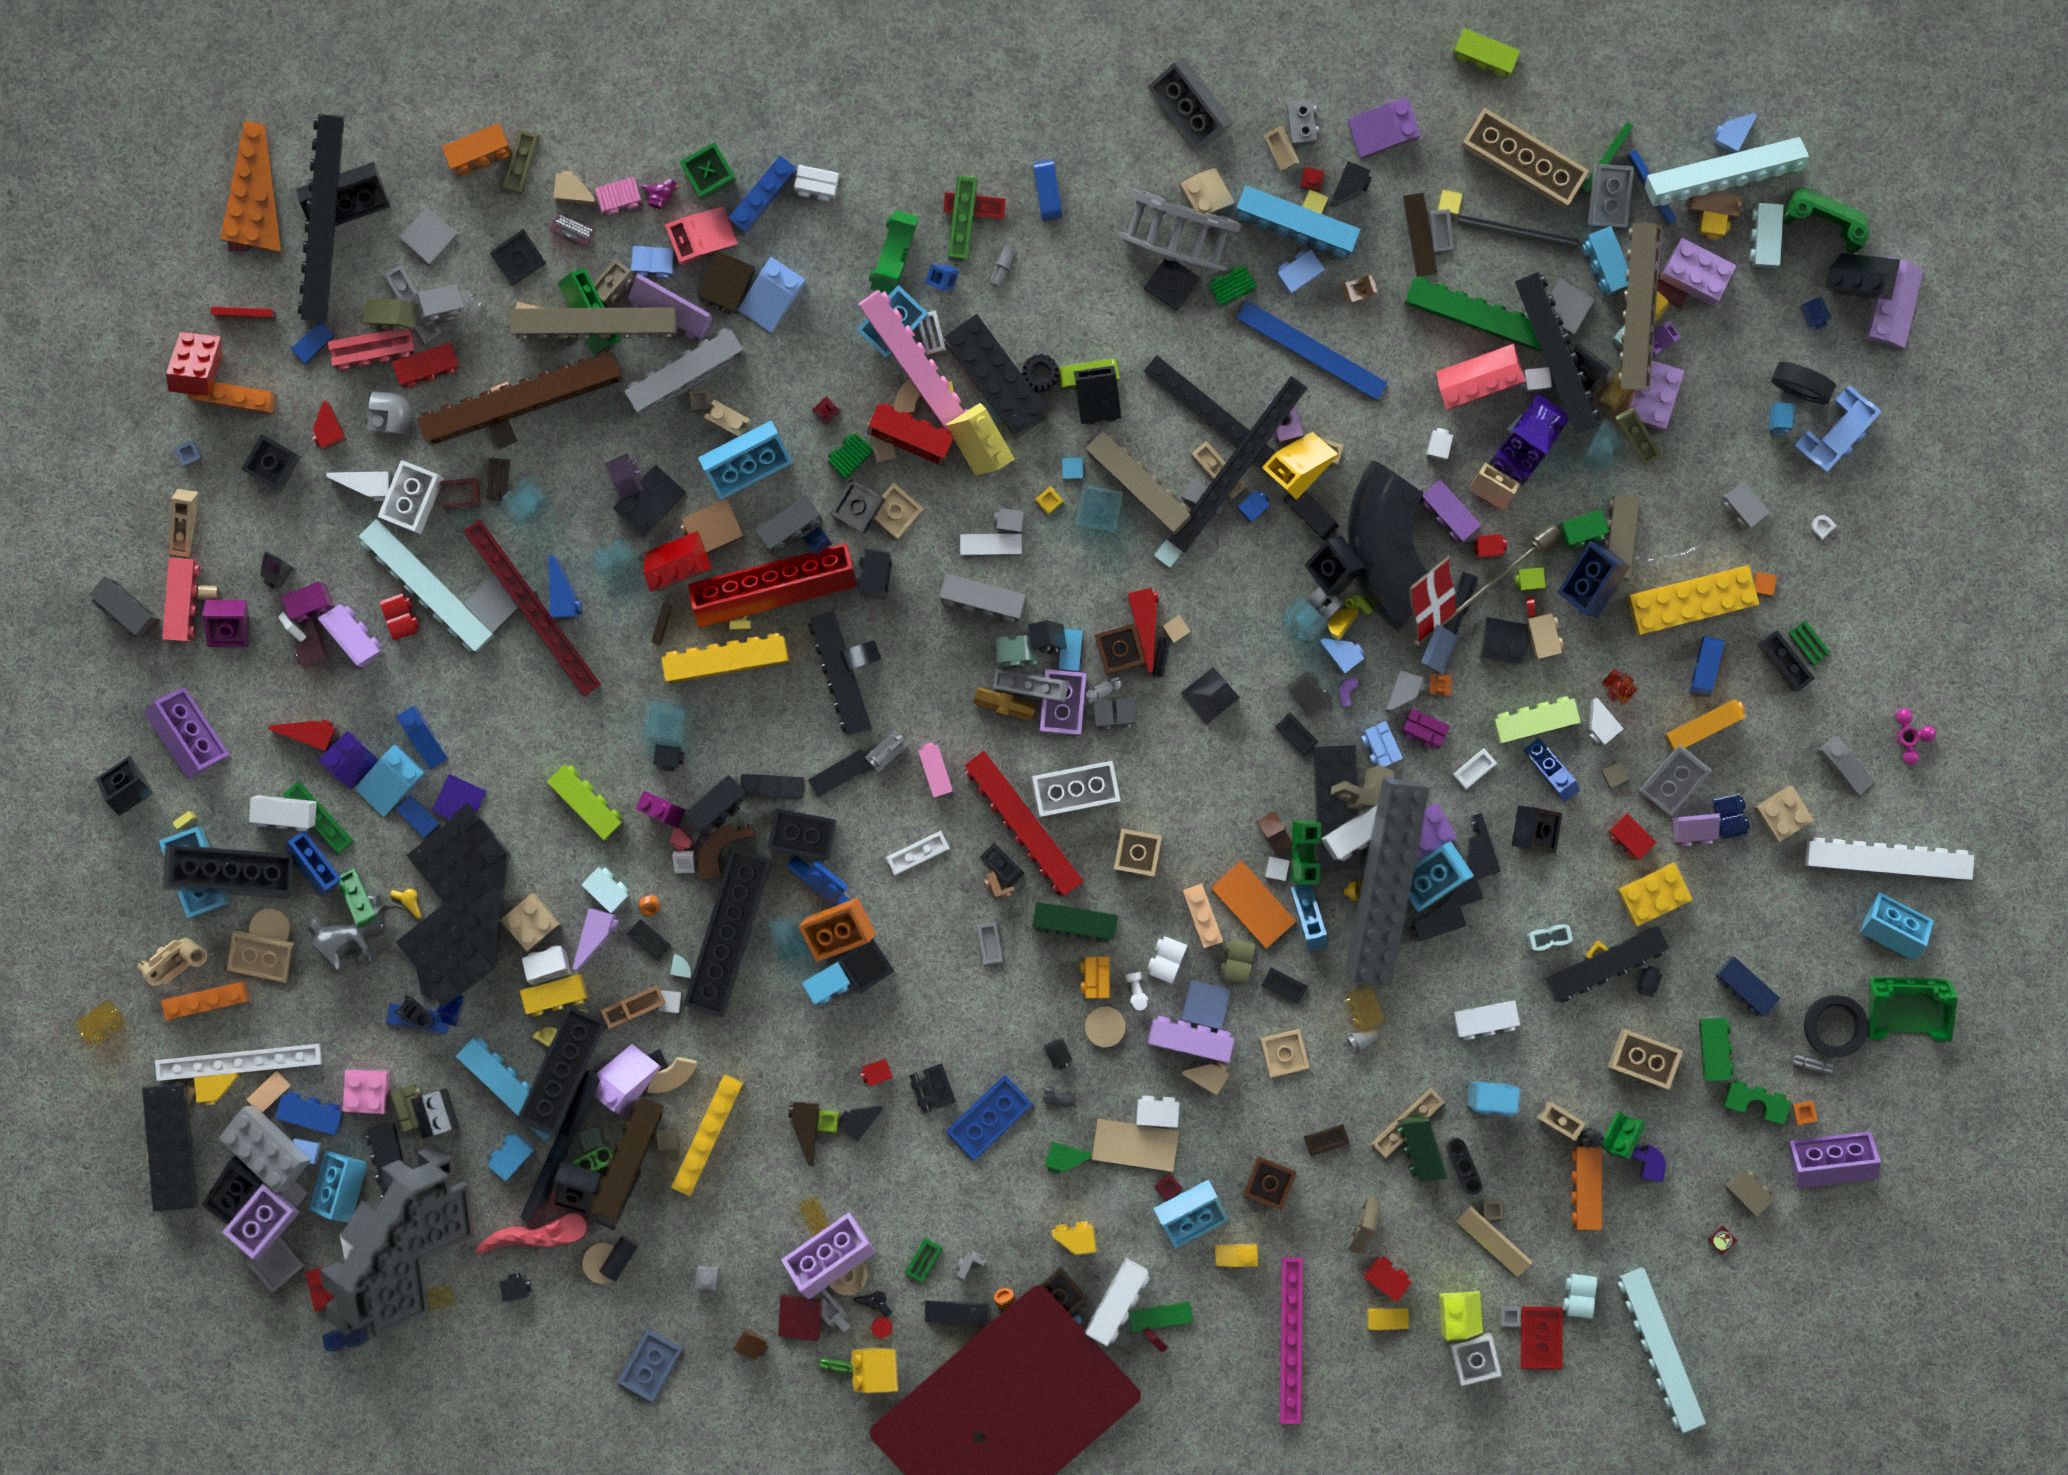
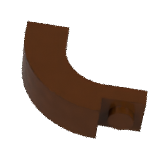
(710, 853)

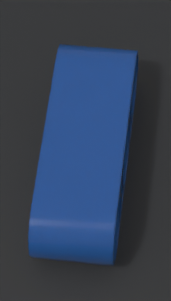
(1047, 190)
(1707, 668)

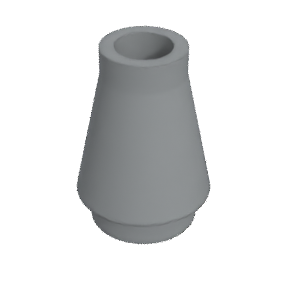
(1360, 1040)

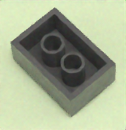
(789, 524)
(123, 607)

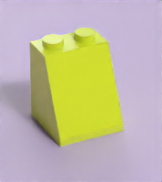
(1460, 1315)

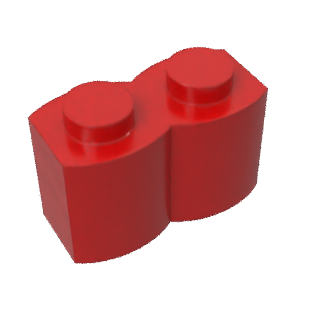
(399, 616)

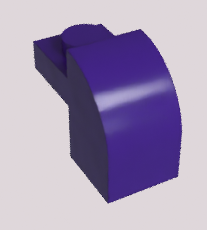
(1653, 1162)

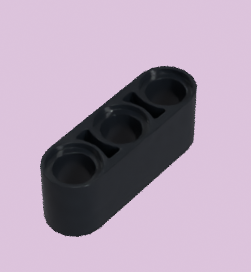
(1313, 513)
(1471, 1173)

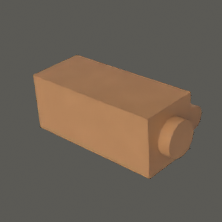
(1715, 203)

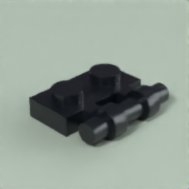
(939, 1087)

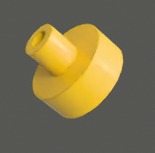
(1353, 890)

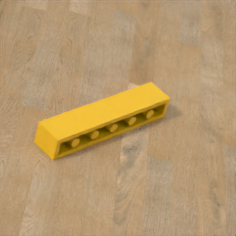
(707, 1135)

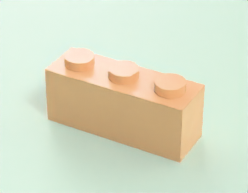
(1202, 915)

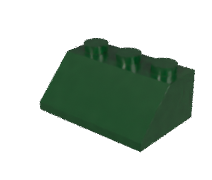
(1421, 1148)

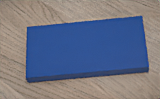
(989, 1117)

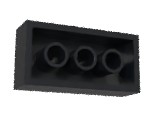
(875, 573)

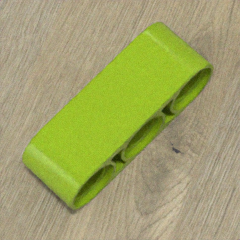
(1067, 372)

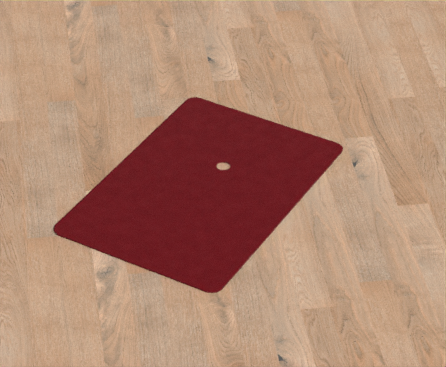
(1022, 1381)

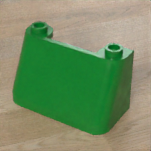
(1854, 222)
(1911, 1007)

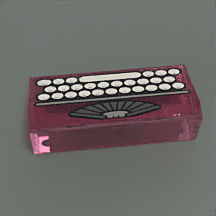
(572, 230)

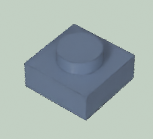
(188, 453)

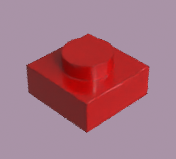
(1312, 179)

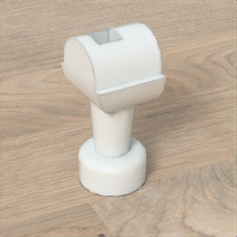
(1138, 998)

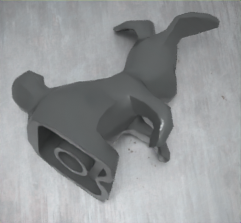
(338, 940)

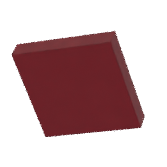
(799, 1317)

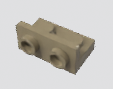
(614, 283)

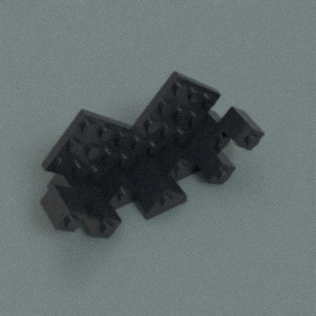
(461, 937)

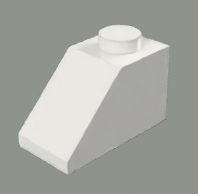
(1602, 723)

